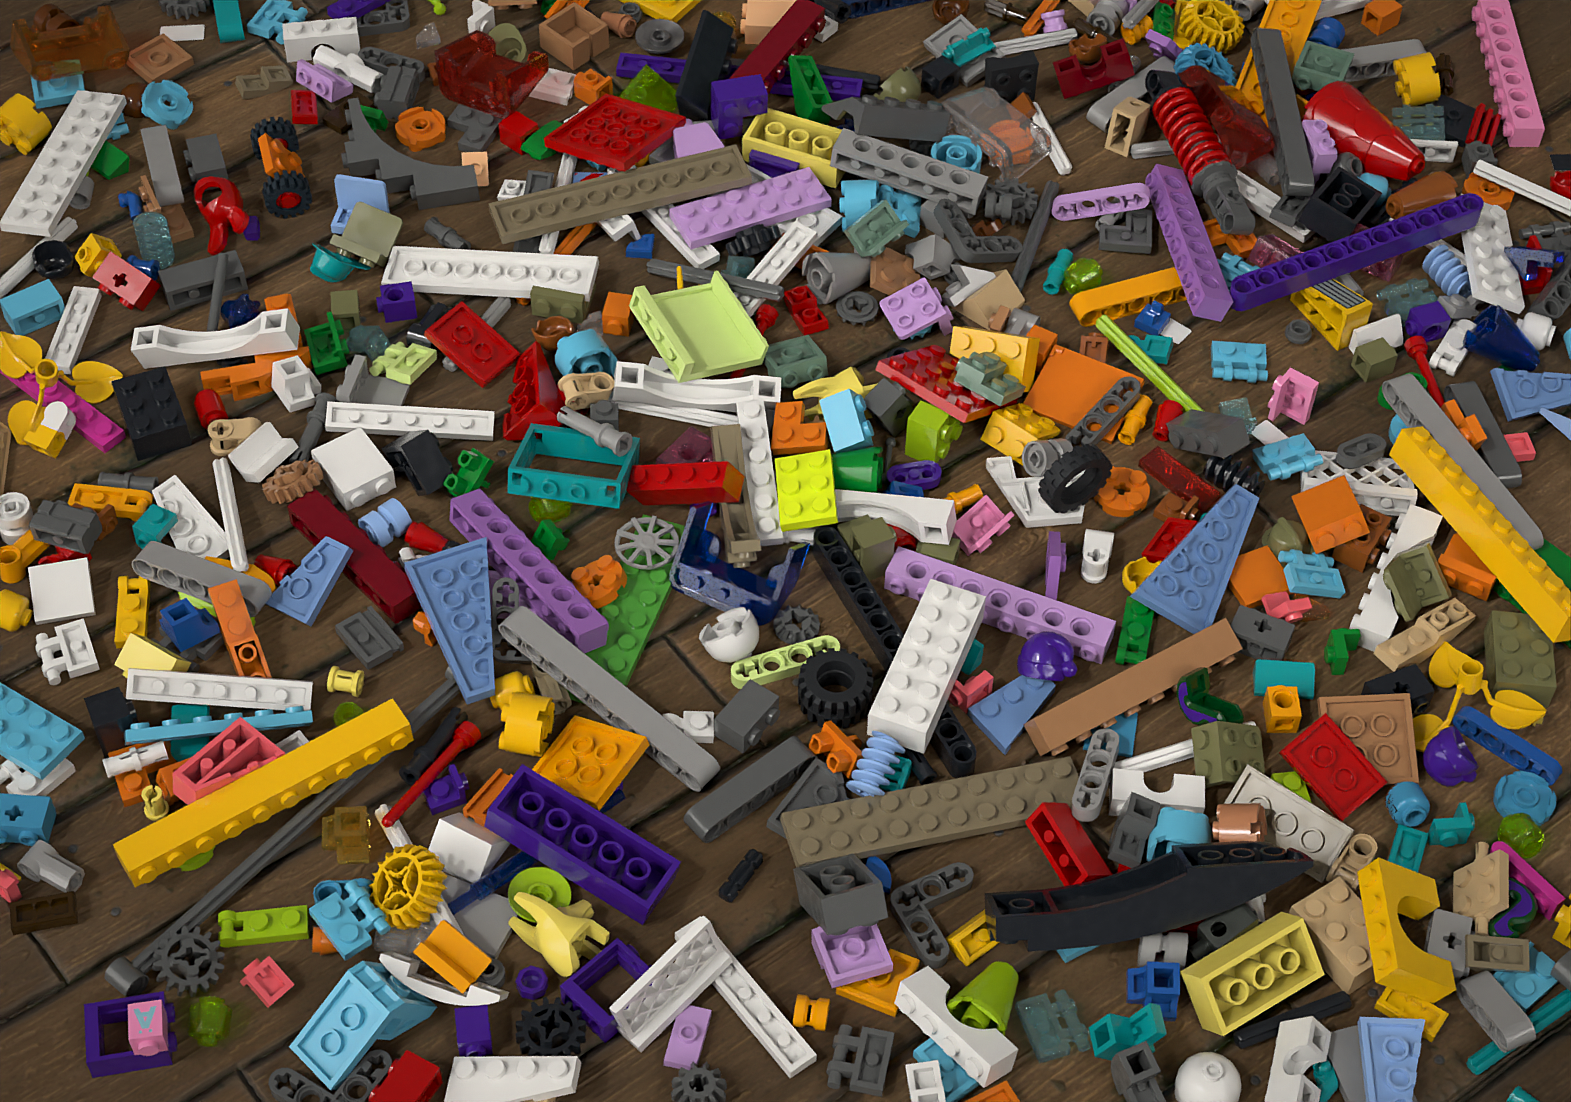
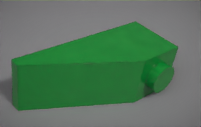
(808, 89)

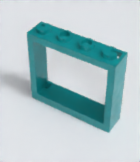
(565, 486)

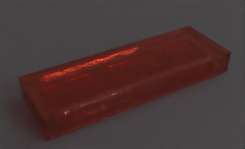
(1178, 478)

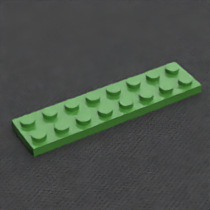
(634, 611)

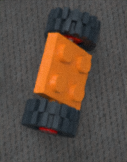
(286, 186)

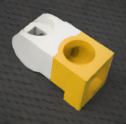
(53, 430)

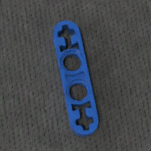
(1479, 727)

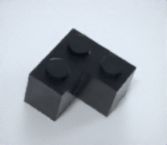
(420, 459)
(110, 717)

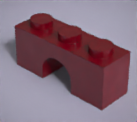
(1112, 67)

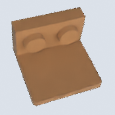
(177, 221)

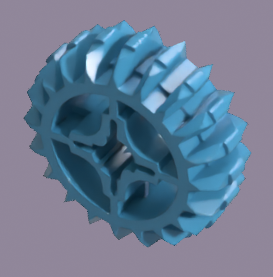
(1205, 57)

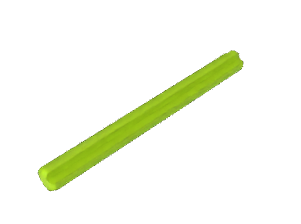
(1145, 363)

